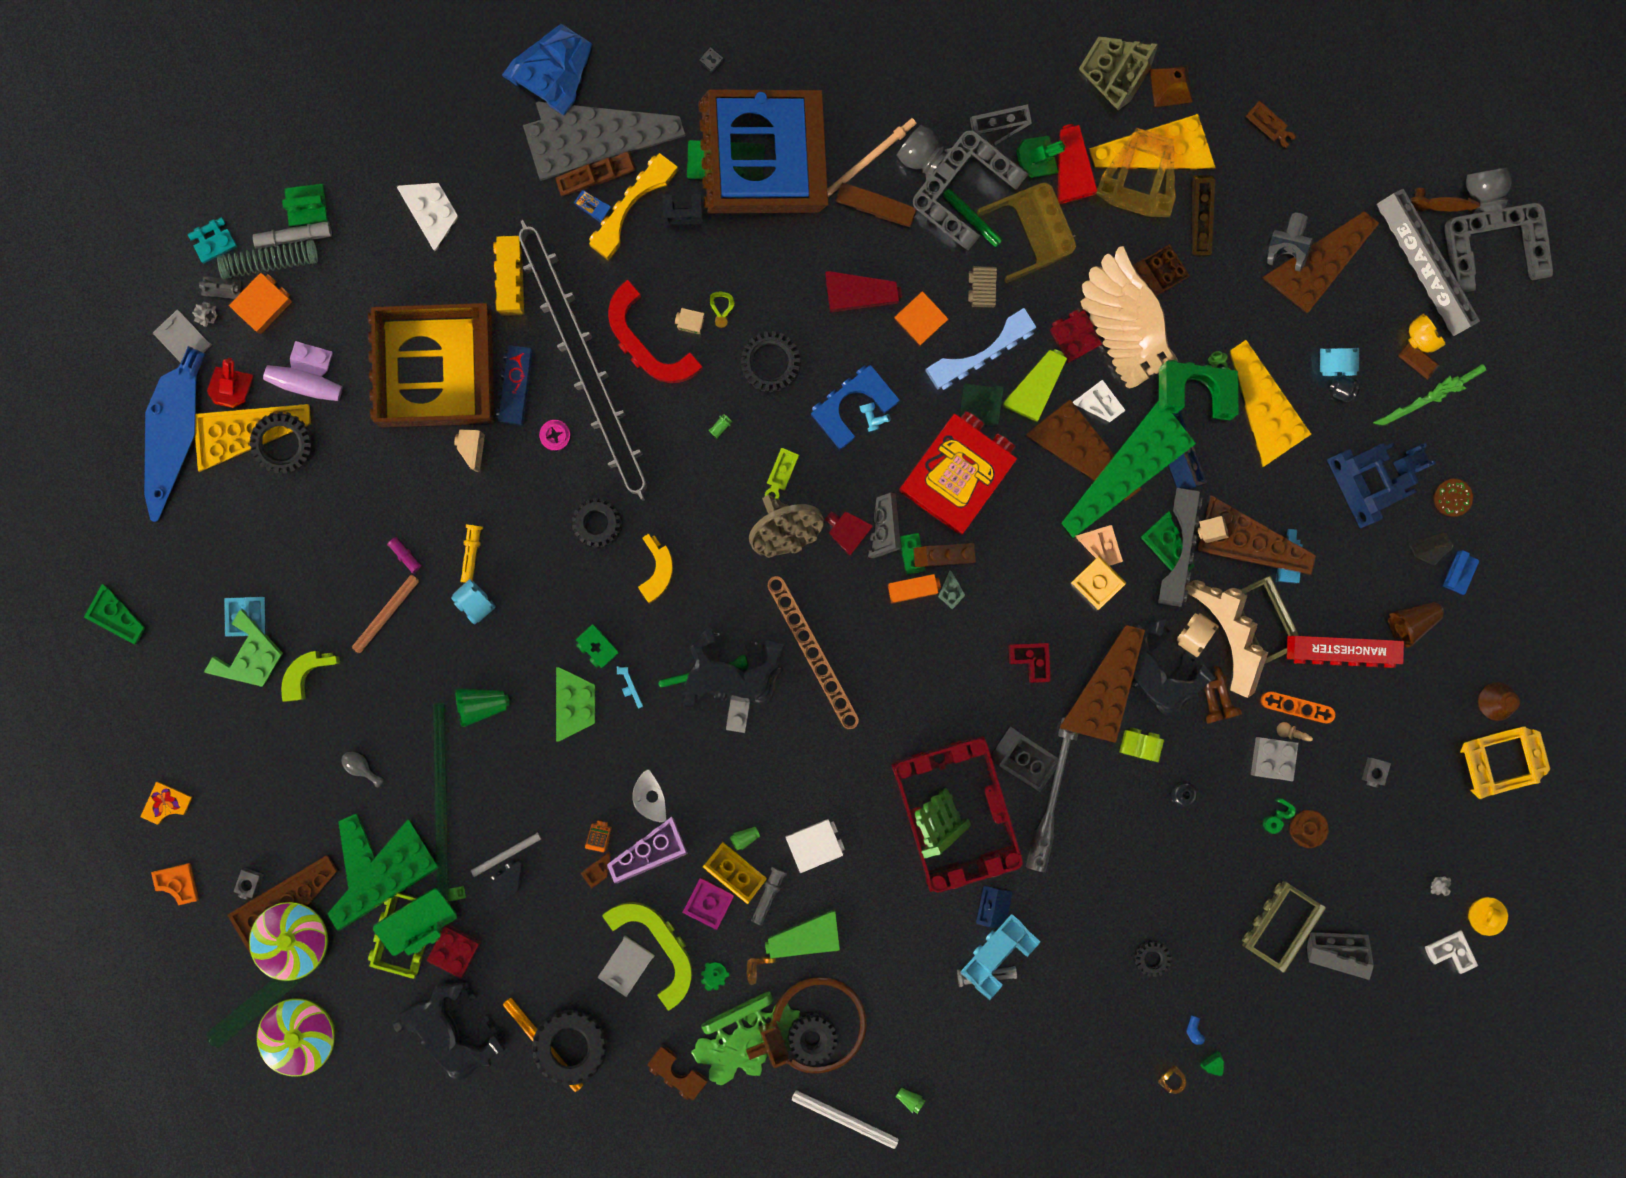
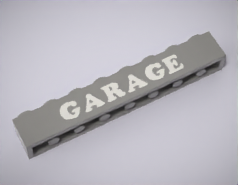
(1428, 262)

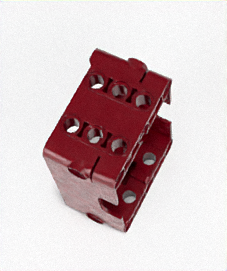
(989, 864)

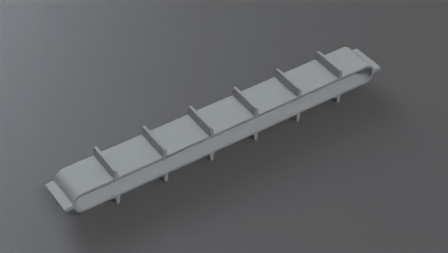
(530, 268)

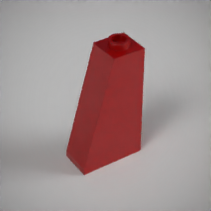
(1074, 168)

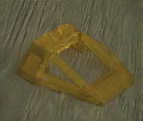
(1149, 205)

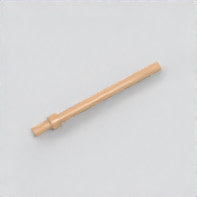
(899, 133)

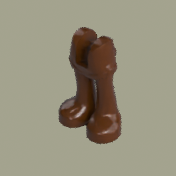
(1228, 708)

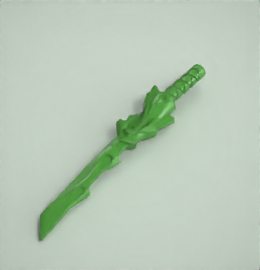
(1441, 390)

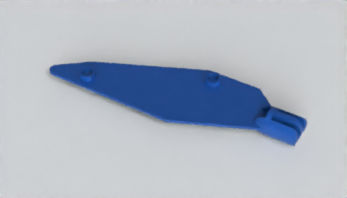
(169, 429)

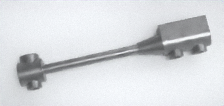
(1044, 835)

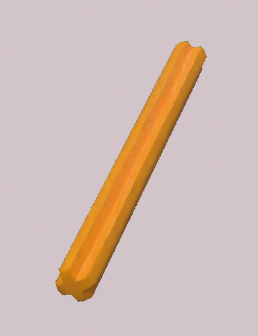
(530, 1030)

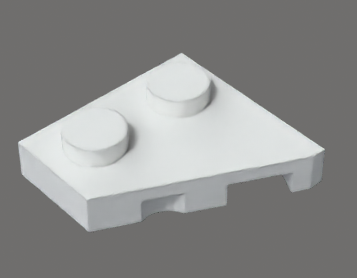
(1100, 402)

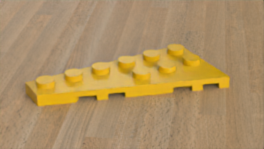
(1189, 148)
(1268, 410)
(228, 433)

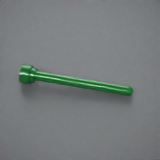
(740, 663)

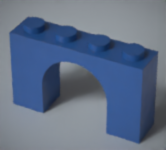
(865, 382)

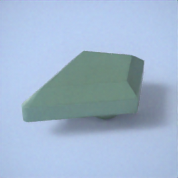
(951, 591)

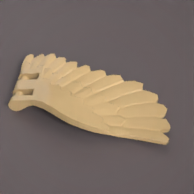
(1127, 318)

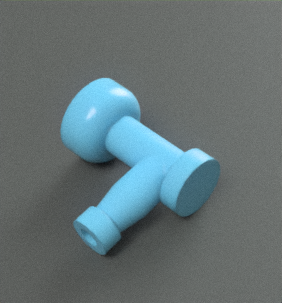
(873, 422)

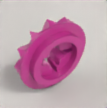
(546, 431)

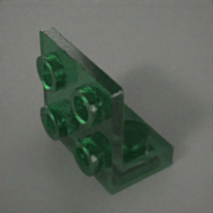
(982, 402)

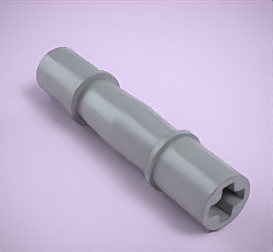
(292, 235)

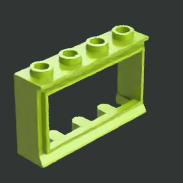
(376, 954)

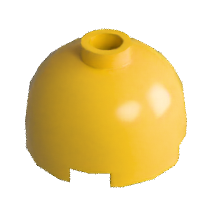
(1424, 335)

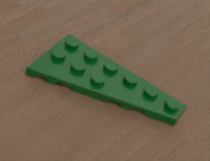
(392, 871)

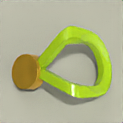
(721, 320)

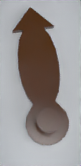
(1441, 204)

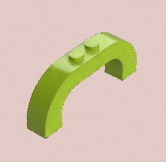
(669, 942)

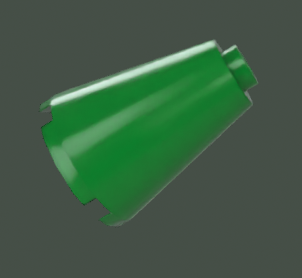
(479, 704)

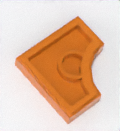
(177, 882)

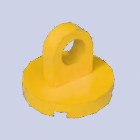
(1488, 916)

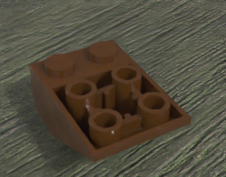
(1161, 270)

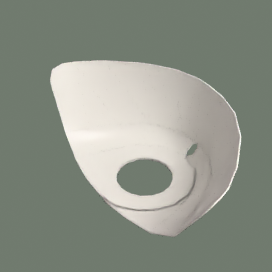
(653, 811)

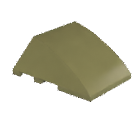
(1118, 68)

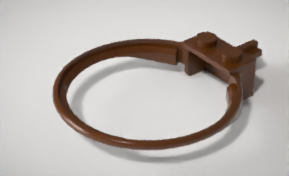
(773, 1041)

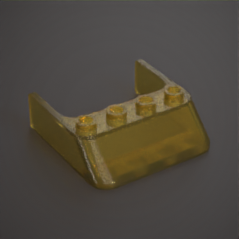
(1043, 225)

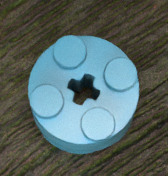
(1339, 360)
(472, 601)

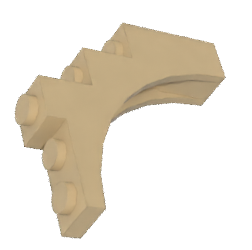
(1240, 632)

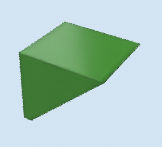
(456, 893)
(752, 1019)

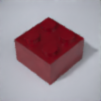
(454, 951)

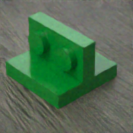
(305, 205)

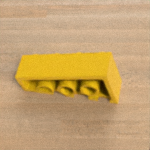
(509, 275)

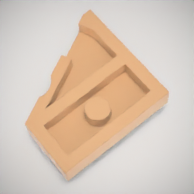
(1103, 544)

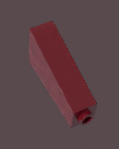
(859, 292)

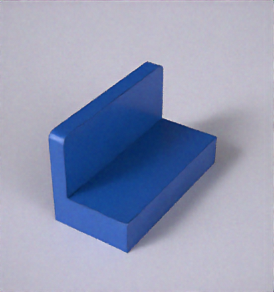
(1461, 572)

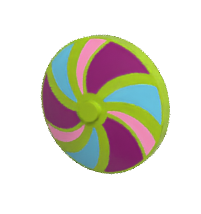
(288, 941)
(296, 1037)

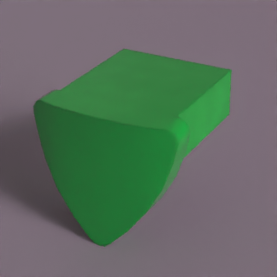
(1214, 1064)

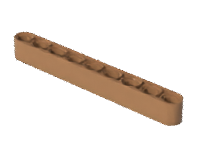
(814, 662)

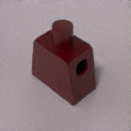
(847, 530)

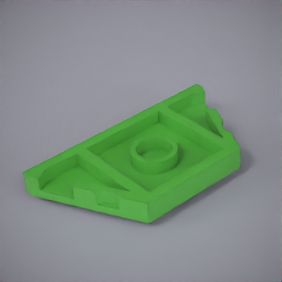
(573, 704)

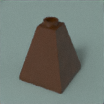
(1171, 85)

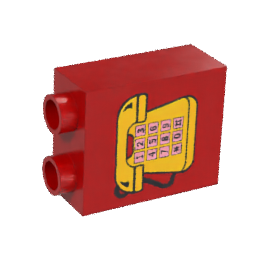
(959, 472)

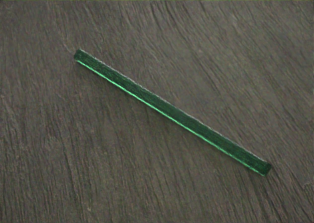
(440, 798)

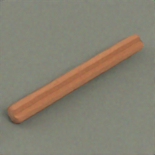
(385, 614)

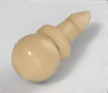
(1285, 730)

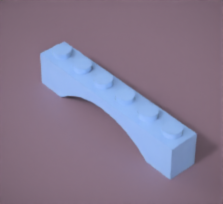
(947, 370)

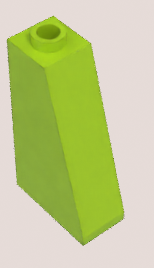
(1036, 388)

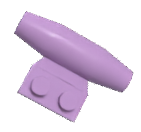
(306, 373)

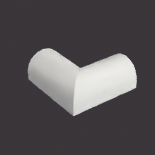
(1455, 947)

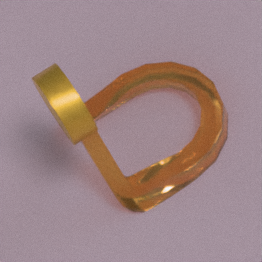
(756, 961)
(1161, 1081)

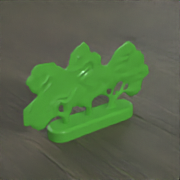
(732, 1053)

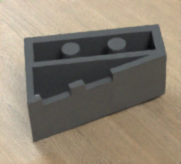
(1001, 124)

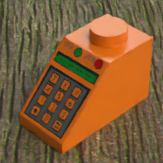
(598, 836)

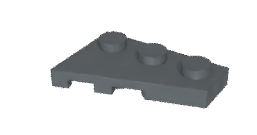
(886, 534)

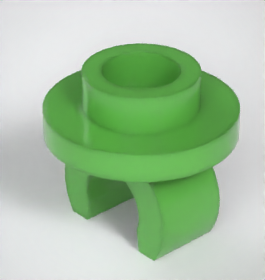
(1218, 358)

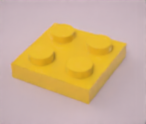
(1098, 582)

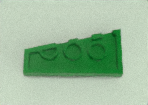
(355, 847)

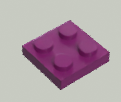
(708, 903)

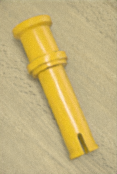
(471, 544)

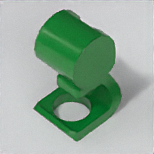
(1274, 824)

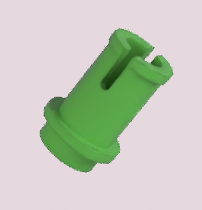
(720, 425)

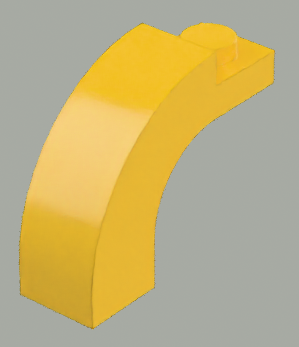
(663, 573)

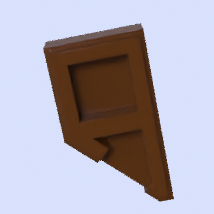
(597, 871)

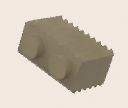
(983, 286)

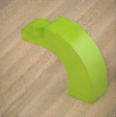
(295, 675)

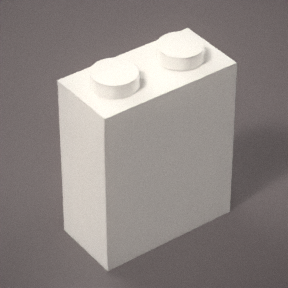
(815, 845)

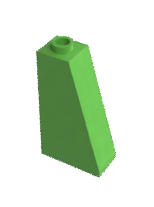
(808, 937)

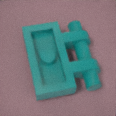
(215, 245)

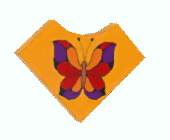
(163, 802)

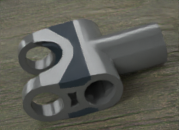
(1291, 242)

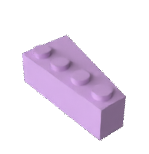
(650, 852)

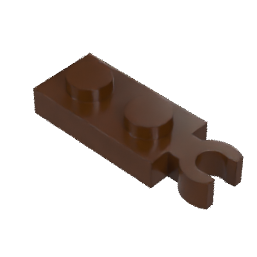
(1269, 123)

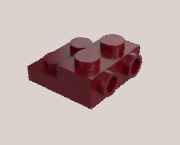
(1075, 335)

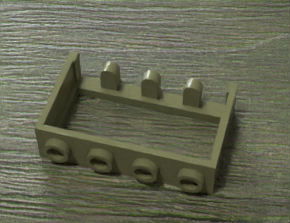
(1280, 608)
(1262, 921)

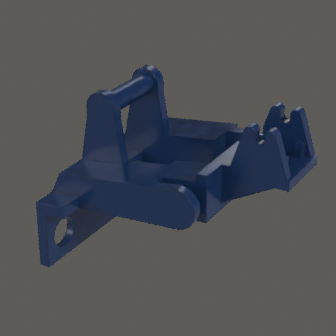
(1355, 487)

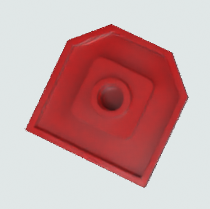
(229, 386)

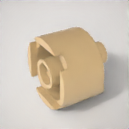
(1197, 635)

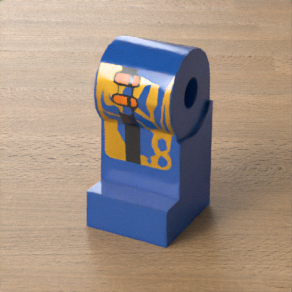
(593, 206)

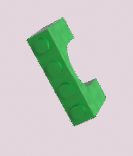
(1220, 381)

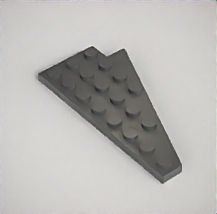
(593, 134)

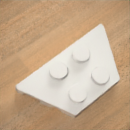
(430, 210)

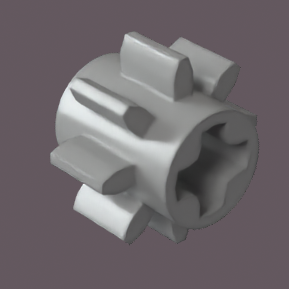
(205, 313)

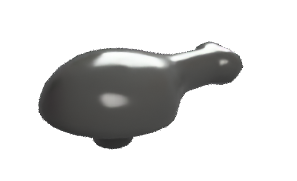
(358, 766)

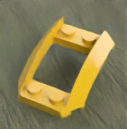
(1480, 769)

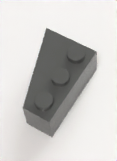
(1342, 953)

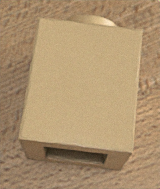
(689, 321)
(1213, 529)

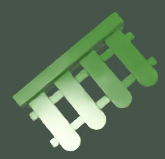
(940, 823)

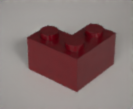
(1037, 658)

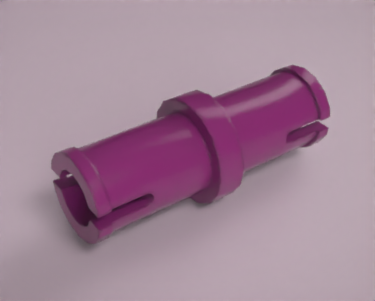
(404, 555)

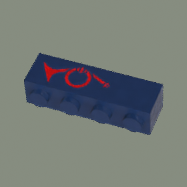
(515, 385)

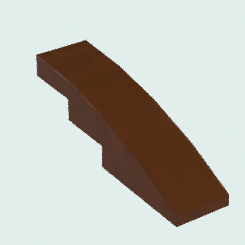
(595, 174)
(876, 204)

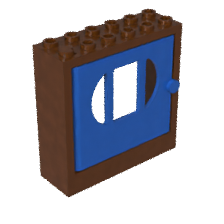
(798, 149)

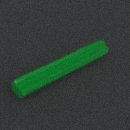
(972, 217)

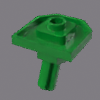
(1037, 156)

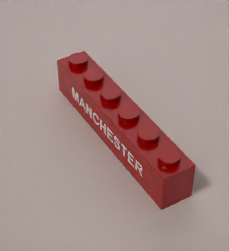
(1345, 650)

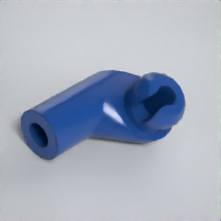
(1193, 1032)

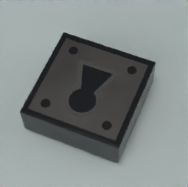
(711, 59)

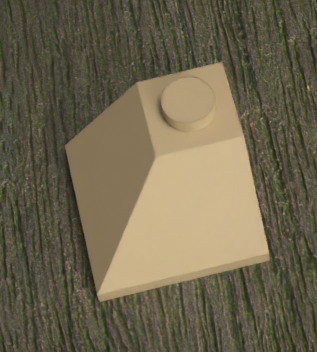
(470, 446)

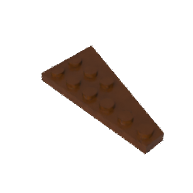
(1323, 263)
(1104, 698)
(298, 888)

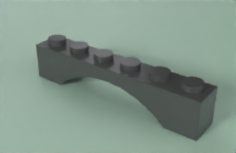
(1185, 509)

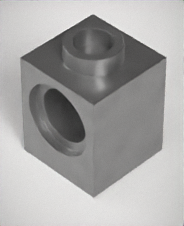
(1383, 769)
(254, 877)

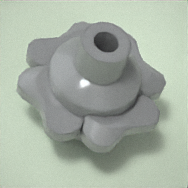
(1441, 885)

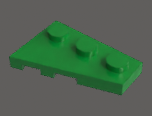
(1165, 541)
(114, 616)

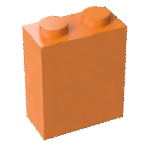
(261, 302)
(914, 588)

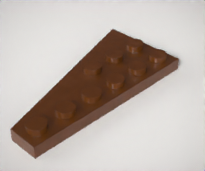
(1074, 441)
(1254, 542)

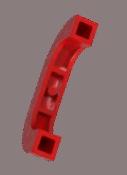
(619, 305)

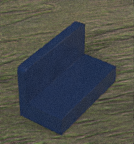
(993, 907)

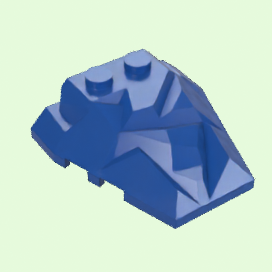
(552, 67)

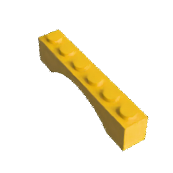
(657, 175)

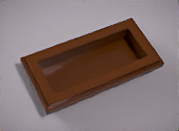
(1419, 361)

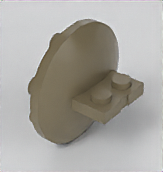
(785, 528)

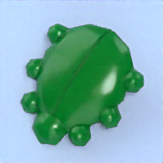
(714, 975)

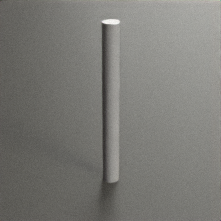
(506, 854)

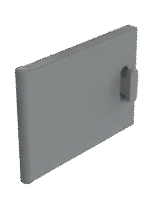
(180, 335)
(626, 966)

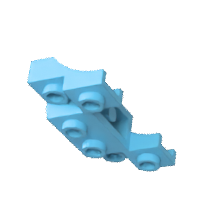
(995, 951)

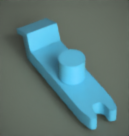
(631, 688)

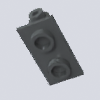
(220, 287)

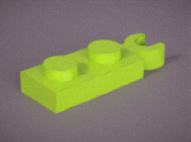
(781, 471)

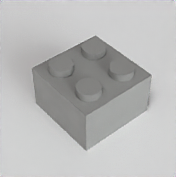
(1274, 759)

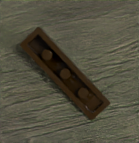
(1202, 214)

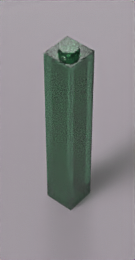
(250, 1010)

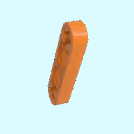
(1298, 705)

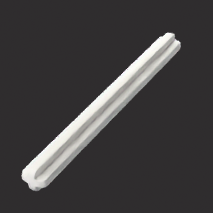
(845, 1119)

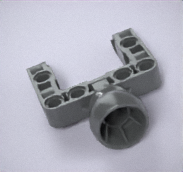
(940, 165)
(1494, 213)

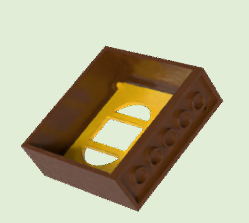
(458, 350)

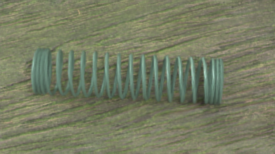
(224, 267)

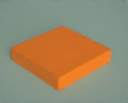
(921, 318)

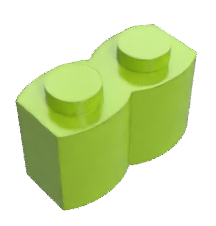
(1141, 745)

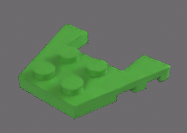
(255, 658)

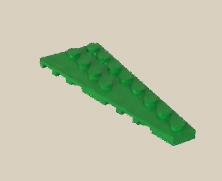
(1145, 453)

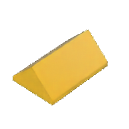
(735, 872)

